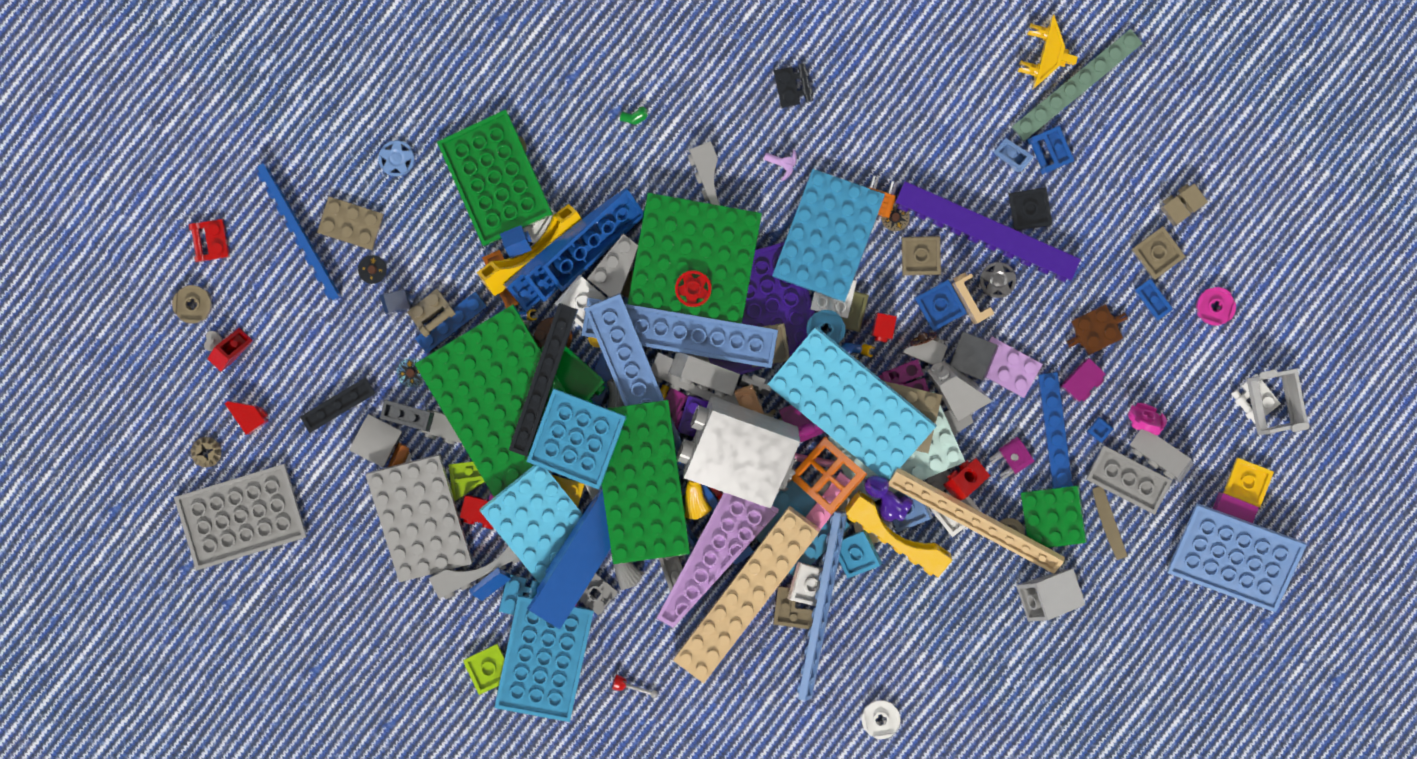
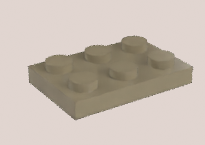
(350, 223)

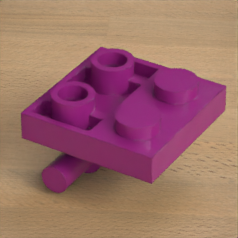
(806, 427)

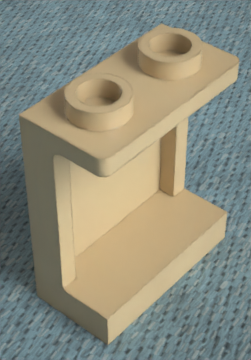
(967, 301)

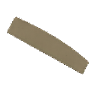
(1108, 523)

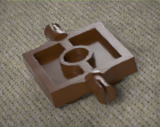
(1096, 330)

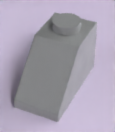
(930, 352)

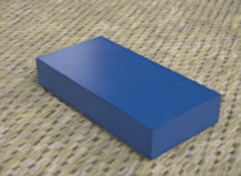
(490, 584)

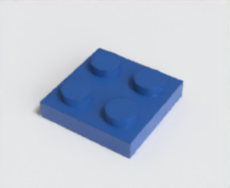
(940, 305)

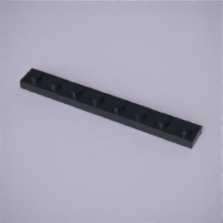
(543, 379)

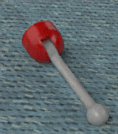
(620, 684)

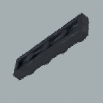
(337, 405)

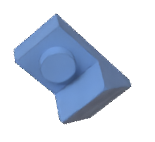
(1013, 155)

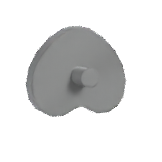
(212, 340)

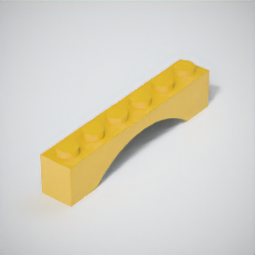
(499, 272)
(929, 555)

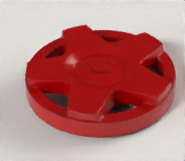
(693, 288)

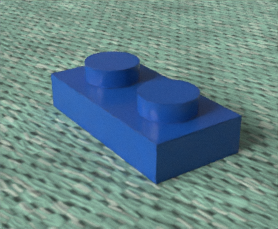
(1153, 299)

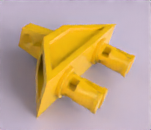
(1052, 55)

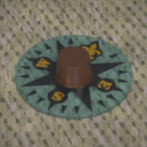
(408, 373)

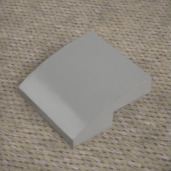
(375, 441)

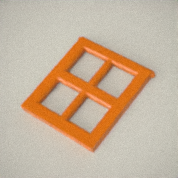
(828, 475)

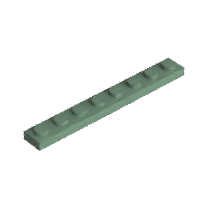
(1077, 85)

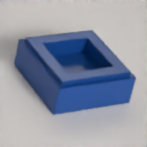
(1100, 429)

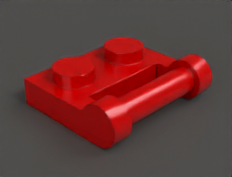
(215, 239)

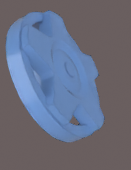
(396, 158)

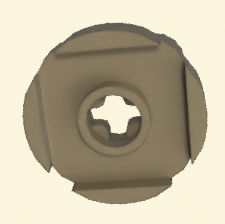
(184, 312)

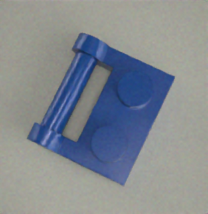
(1056, 147)

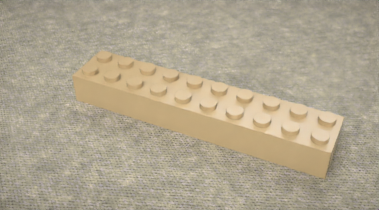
(746, 594)

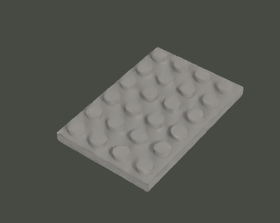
(240, 517)
(419, 518)

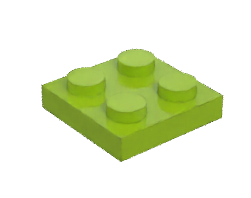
(485, 668)

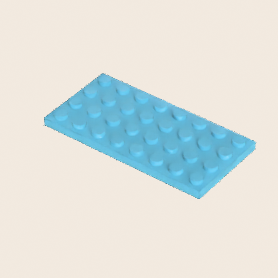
(851, 404)

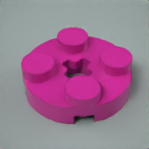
(1209, 297)
(1145, 417)

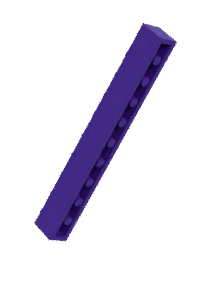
(987, 231)

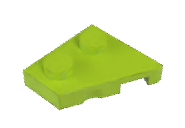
(464, 478)

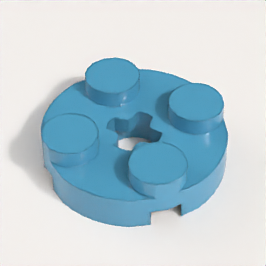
(832, 319)

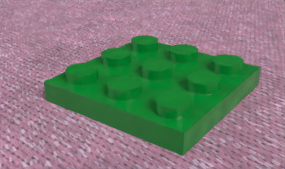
(1054, 516)

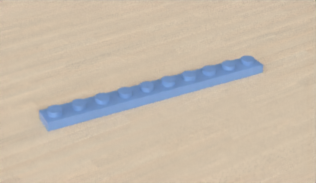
(823, 598)

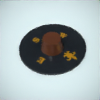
(372, 269)

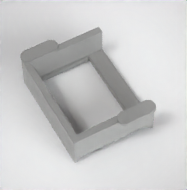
(1293, 397)

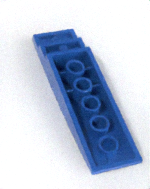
(574, 250)
(573, 565)

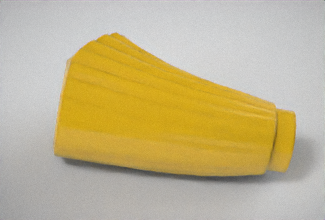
(695, 502)

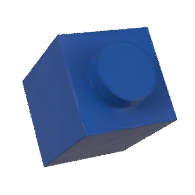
(516, 241)

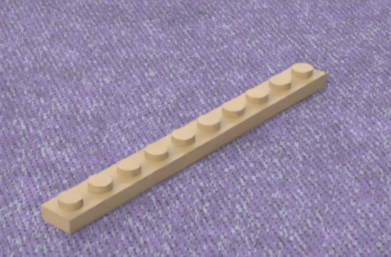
(976, 520)

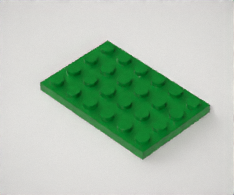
(494, 177)

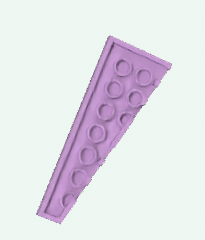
(724, 538)

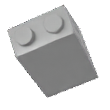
(958, 391)
(1051, 595)

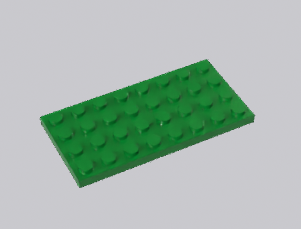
(645, 488)

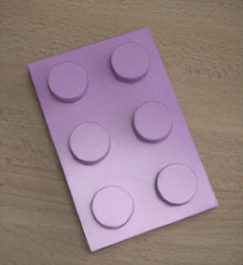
(1012, 369)

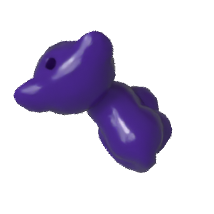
(891, 506)

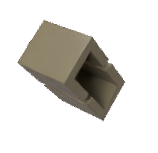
(1183, 204)

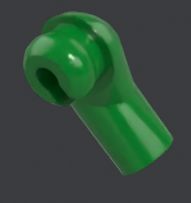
(635, 118)

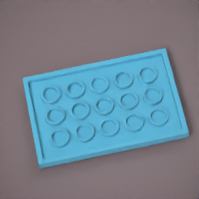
(533, 518)

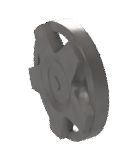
(998, 280)

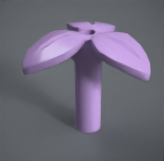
(786, 162)

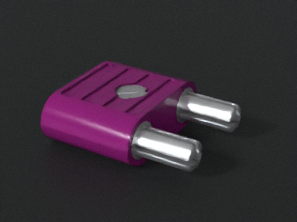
(1015, 456)

